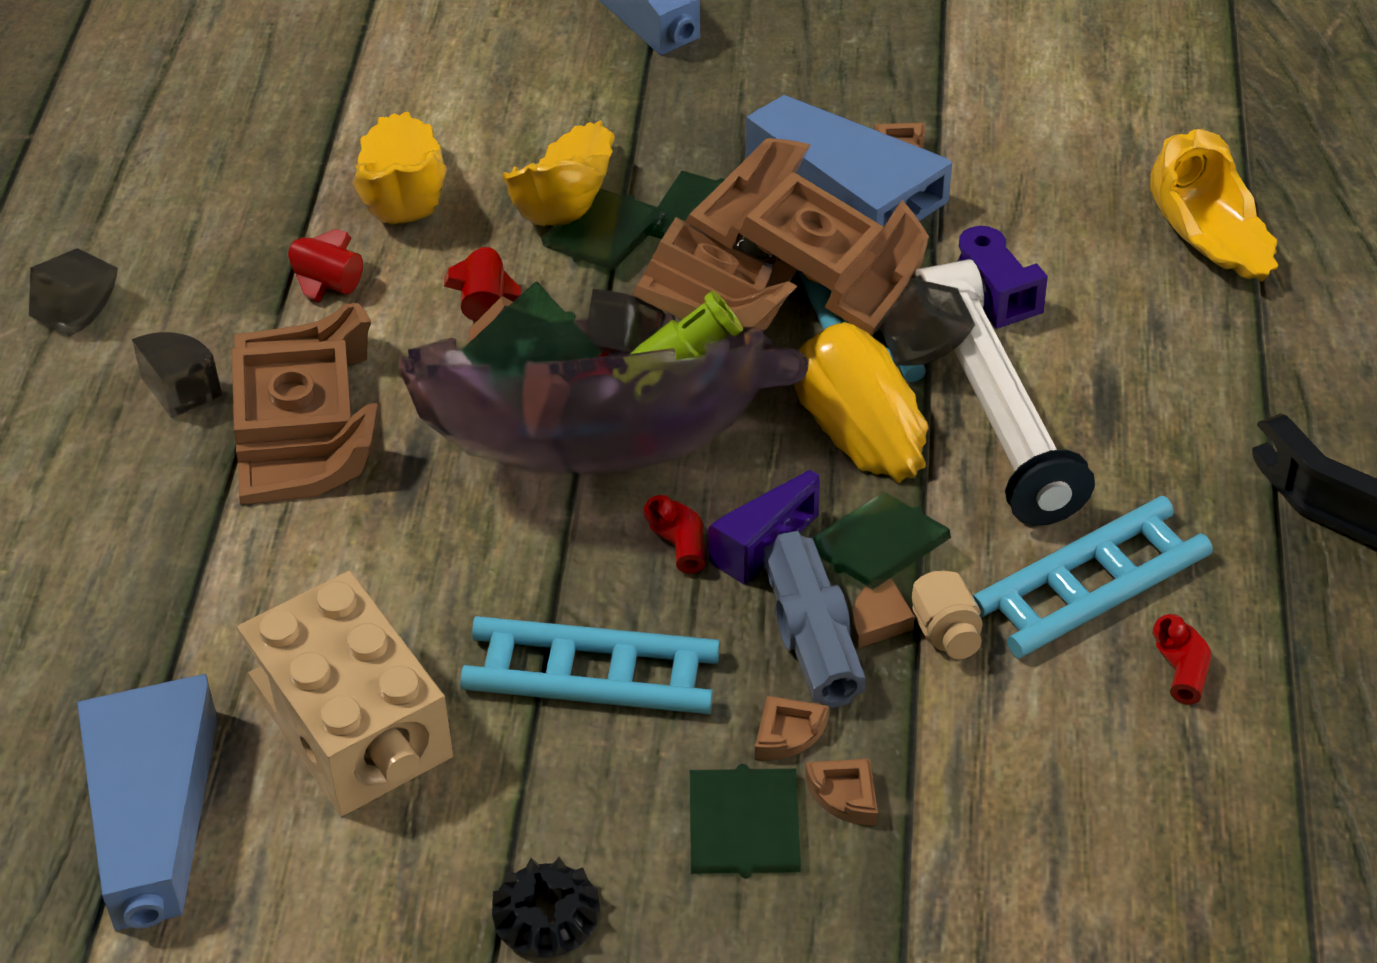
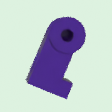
(1008, 287)

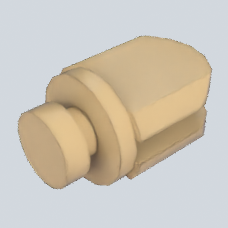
(947, 613)

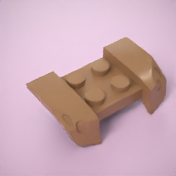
(815, 232)
(693, 264)
(296, 408)

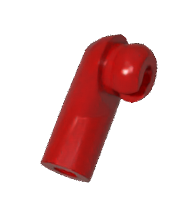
(681, 528)
(1186, 654)

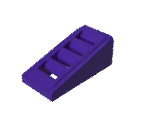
(741, 535)

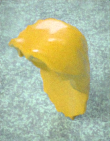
(400, 170)
(565, 179)
(1210, 205)
(863, 401)

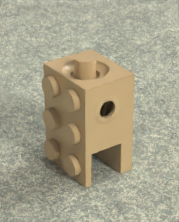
(347, 692)

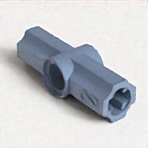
(813, 620)

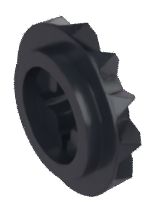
(525, 926)

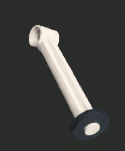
(1046, 481)

